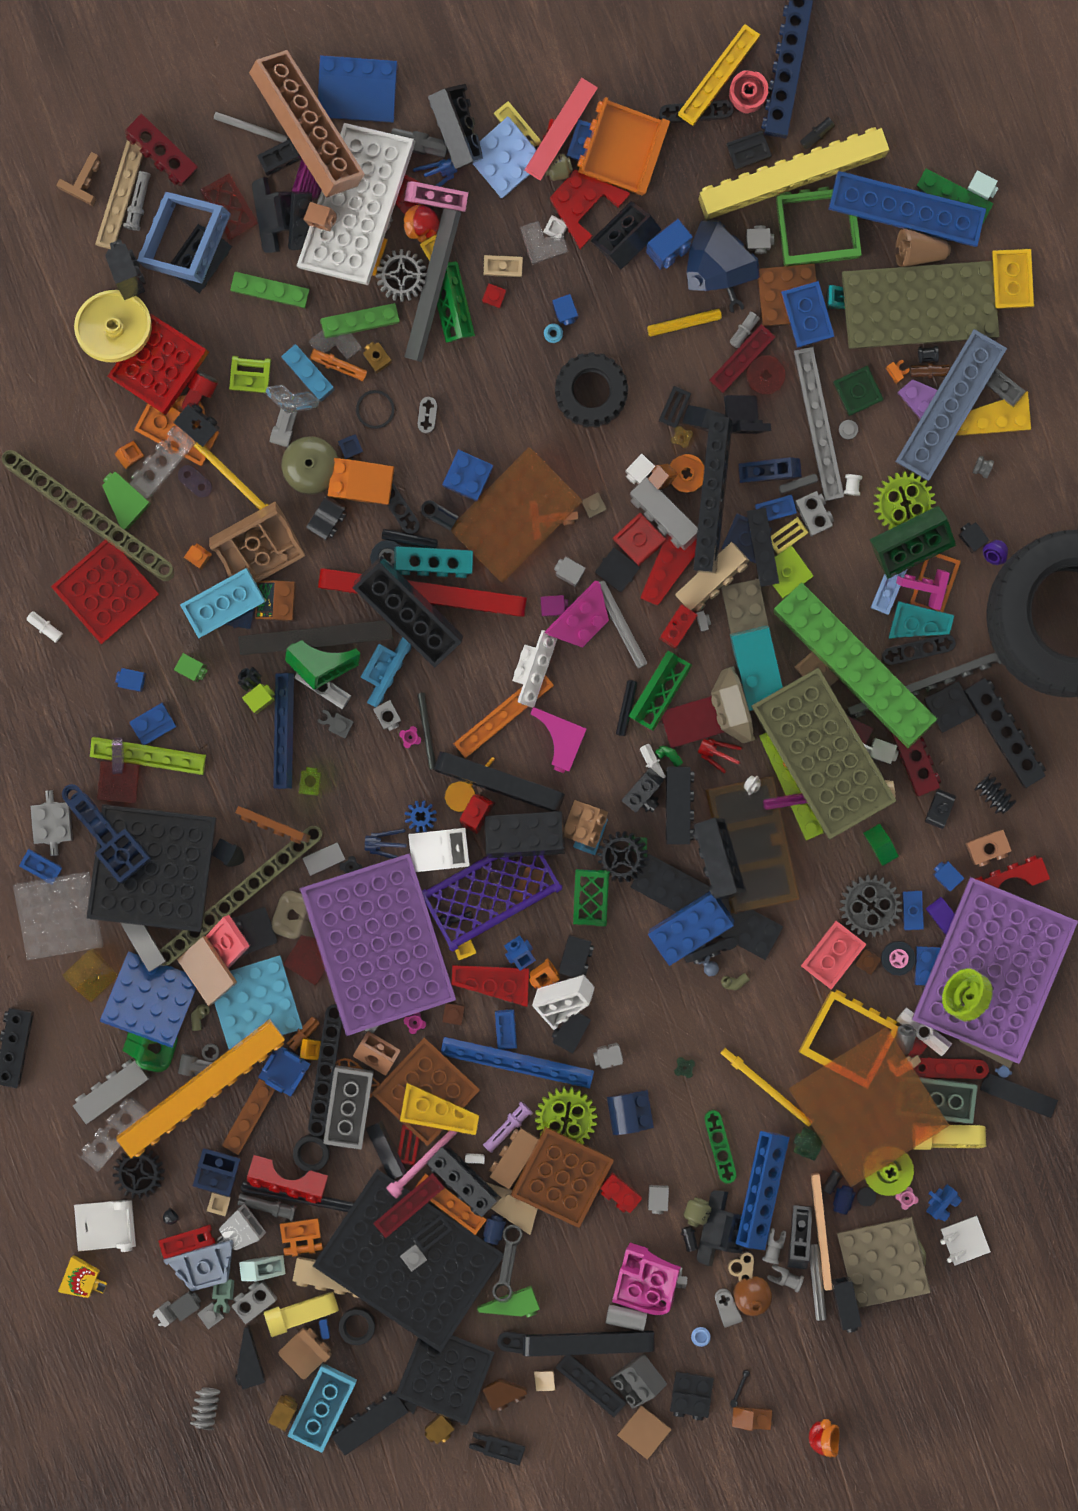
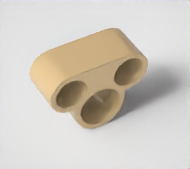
(747, 1267)

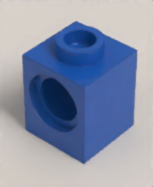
(565, 310)
(130, 679)
(947, 875)

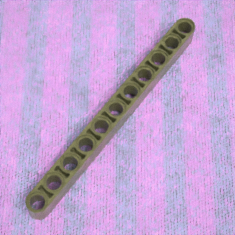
(83, 507)
(249, 892)

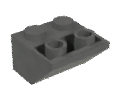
(638, 1381)

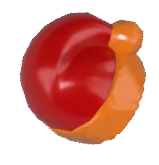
(421, 223)
(824, 1438)

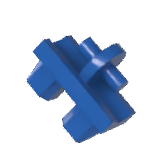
(941, 1200)

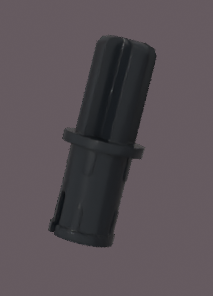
(817, 133)

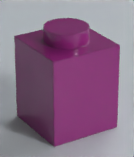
(553, 605)

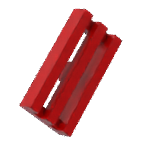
(405, 1161)

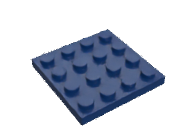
(149, 1002)

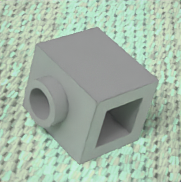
(759, 239)

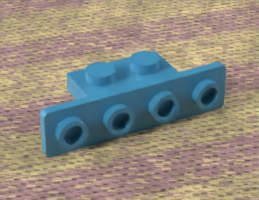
(383, 668)

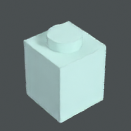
(983, 185)

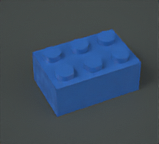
(669, 244)

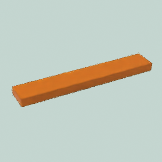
(495, 721)

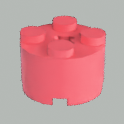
(748, 80)

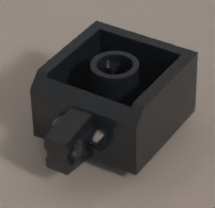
(125, 270)

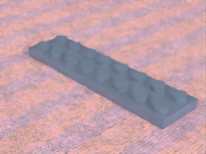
(951, 405)

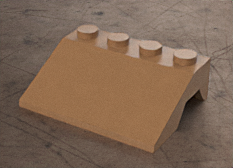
(259, 543)

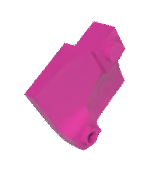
(646, 1281)

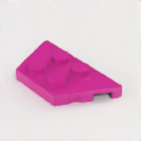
(581, 618)

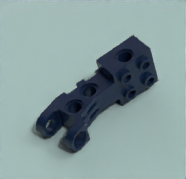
(119, 851)

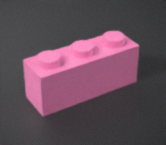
(436, 196)

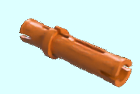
(338, 364)

